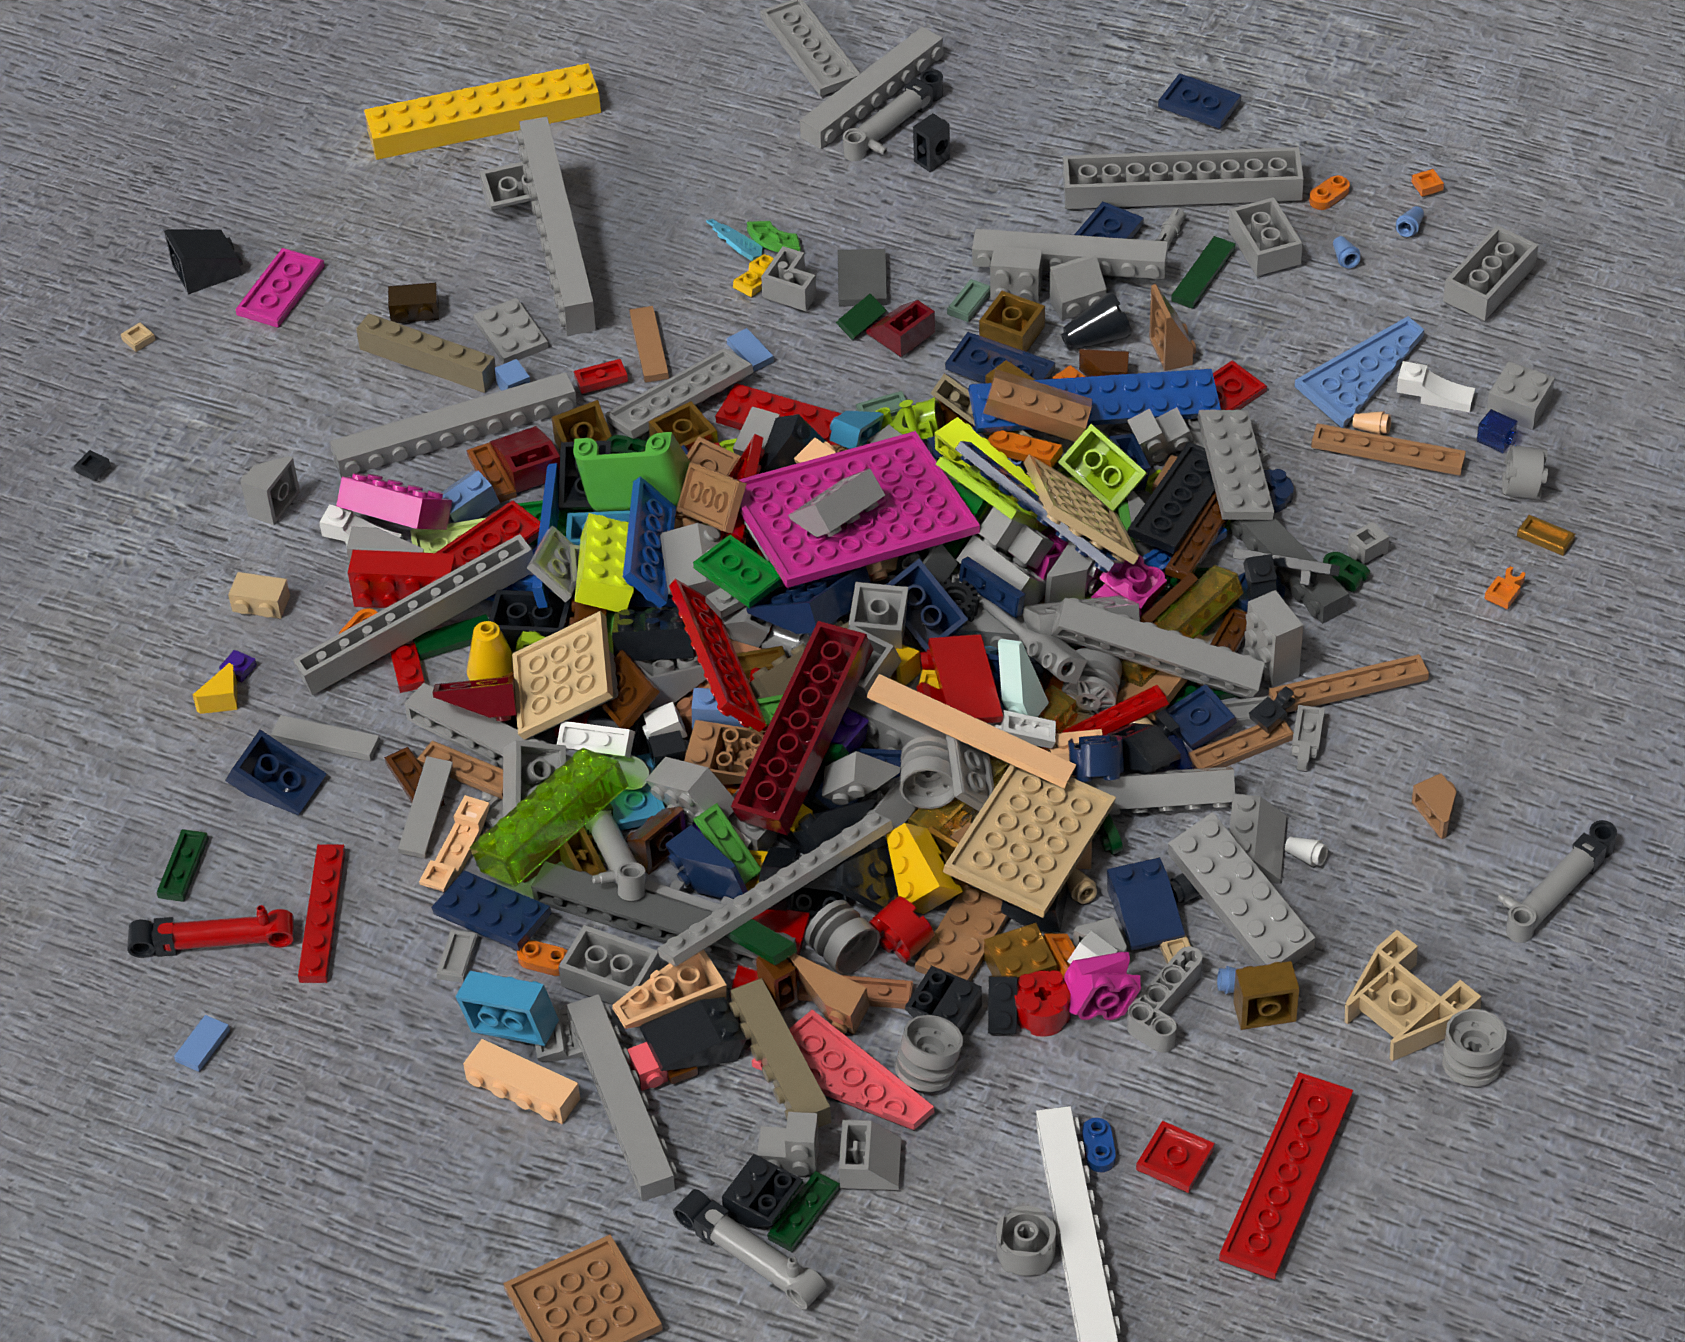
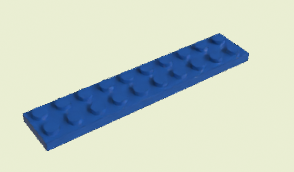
(1118, 397)

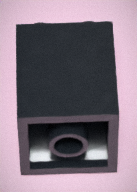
(202, 257)

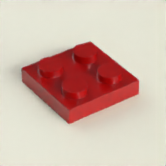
(1175, 1156)

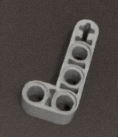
(1149, 1019)

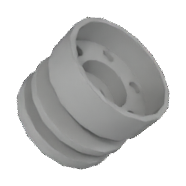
(1097, 683)
(926, 773)
(842, 937)
(1474, 1047)
(928, 1053)

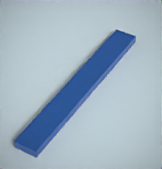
(549, 518)

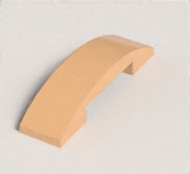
(455, 851)

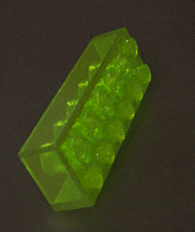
(549, 816)

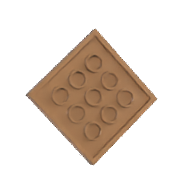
(584, 1298)

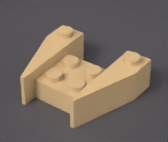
(1402, 1001)

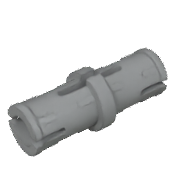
(1171, 227)

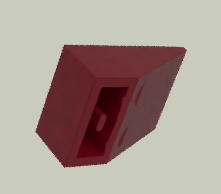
(526, 457)

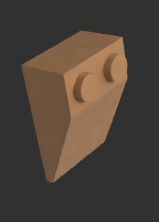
(1168, 333)
(836, 996)

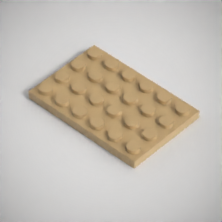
(1080, 510)
(1029, 838)

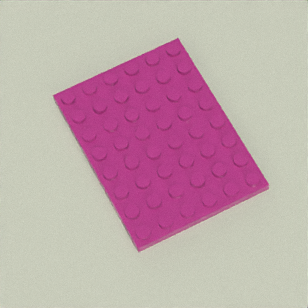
(913, 515)

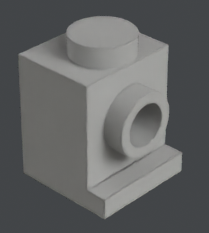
(1368, 543)

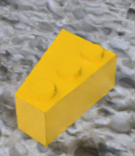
(919, 868)

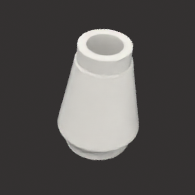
(1307, 850)

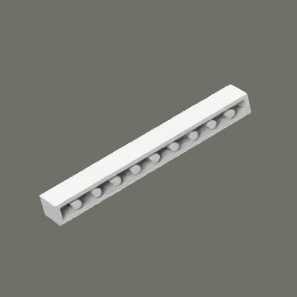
(1076, 1226)

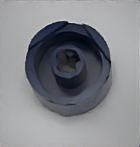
(1097, 757)

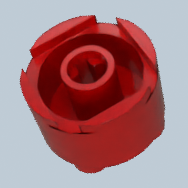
(902, 929)
(1042, 1002)

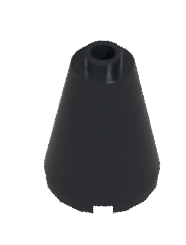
(1097, 324)

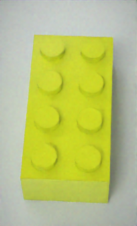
(602, 564)

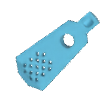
(738, 241)

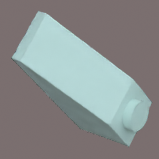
(1019, 682)

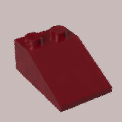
(483, 696)

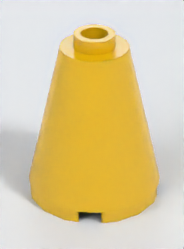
(489, 653)

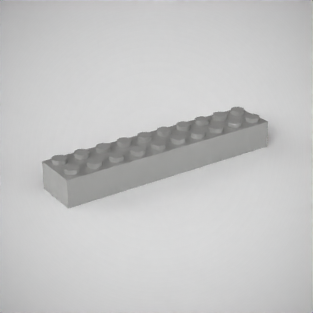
(1182, 177)
(556, 227)

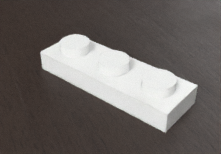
(596, 738)

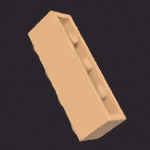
(521, 1081)

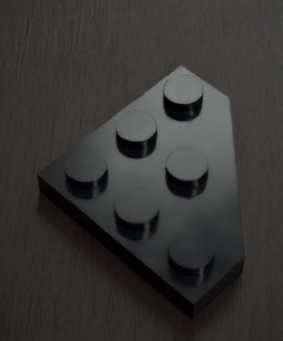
(868, 879)

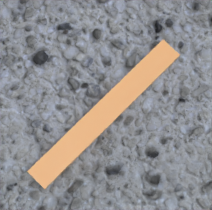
(971, 731)

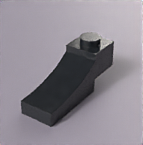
(1260, 575)

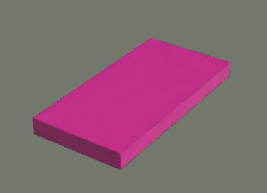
(280, 287)

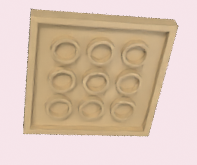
(562, 675)

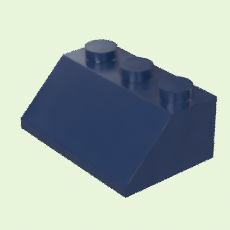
(929, 607)

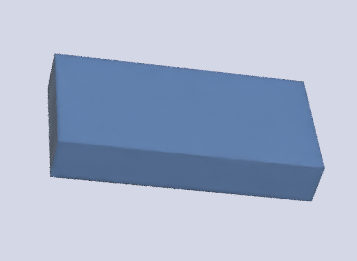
(750, 349)
(202, 1043)

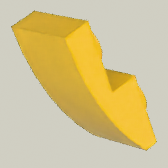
(750, 282)

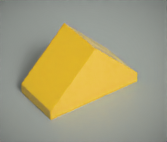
(218, 693)

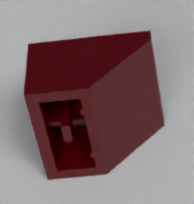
(904, 327)

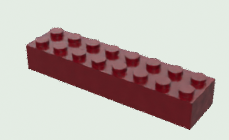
(802, 728)

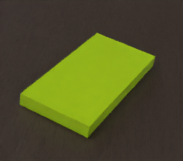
(986, 491)

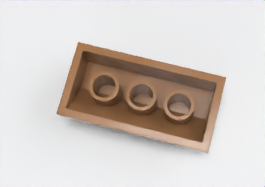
(1038, 406)

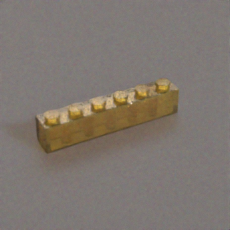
(1191, 614)

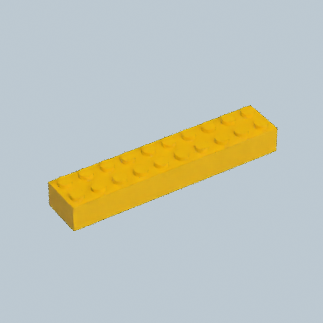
(481, 111)

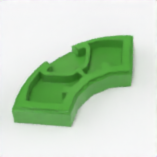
(770, 237)

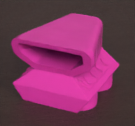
(1135, 583)
(1101, 986)

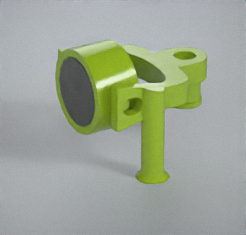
(927, 421)

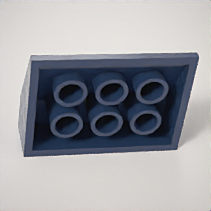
(807, 603)

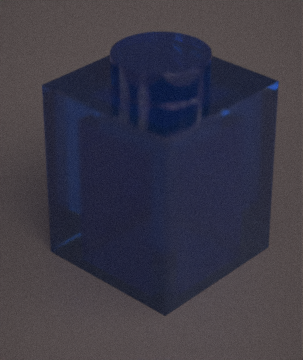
(1497, 431)

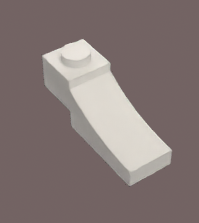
(1433, 390)
(338, 522)
(1028, 728)

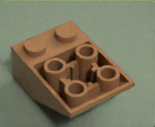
(723, 749)

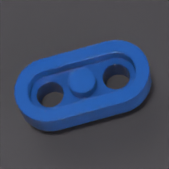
(1098, 1142)

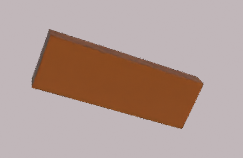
(488, 464)

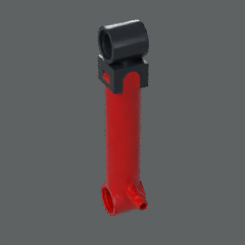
(169, 936)

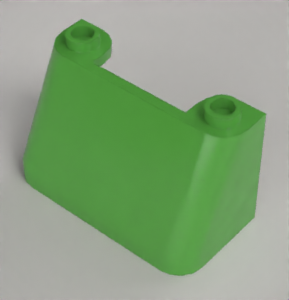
(611, 476)

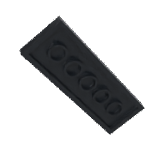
(1175, 501)

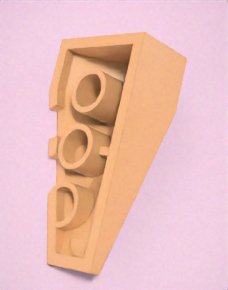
(671, 990)

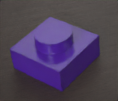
(242, 664)

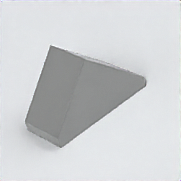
(1106, 929)

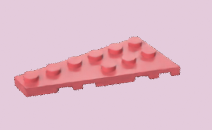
(853, 1075)

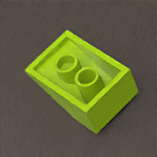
(1102, 467)

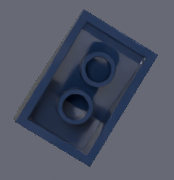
(275, 774)
(704, 865)
(1144, 903)

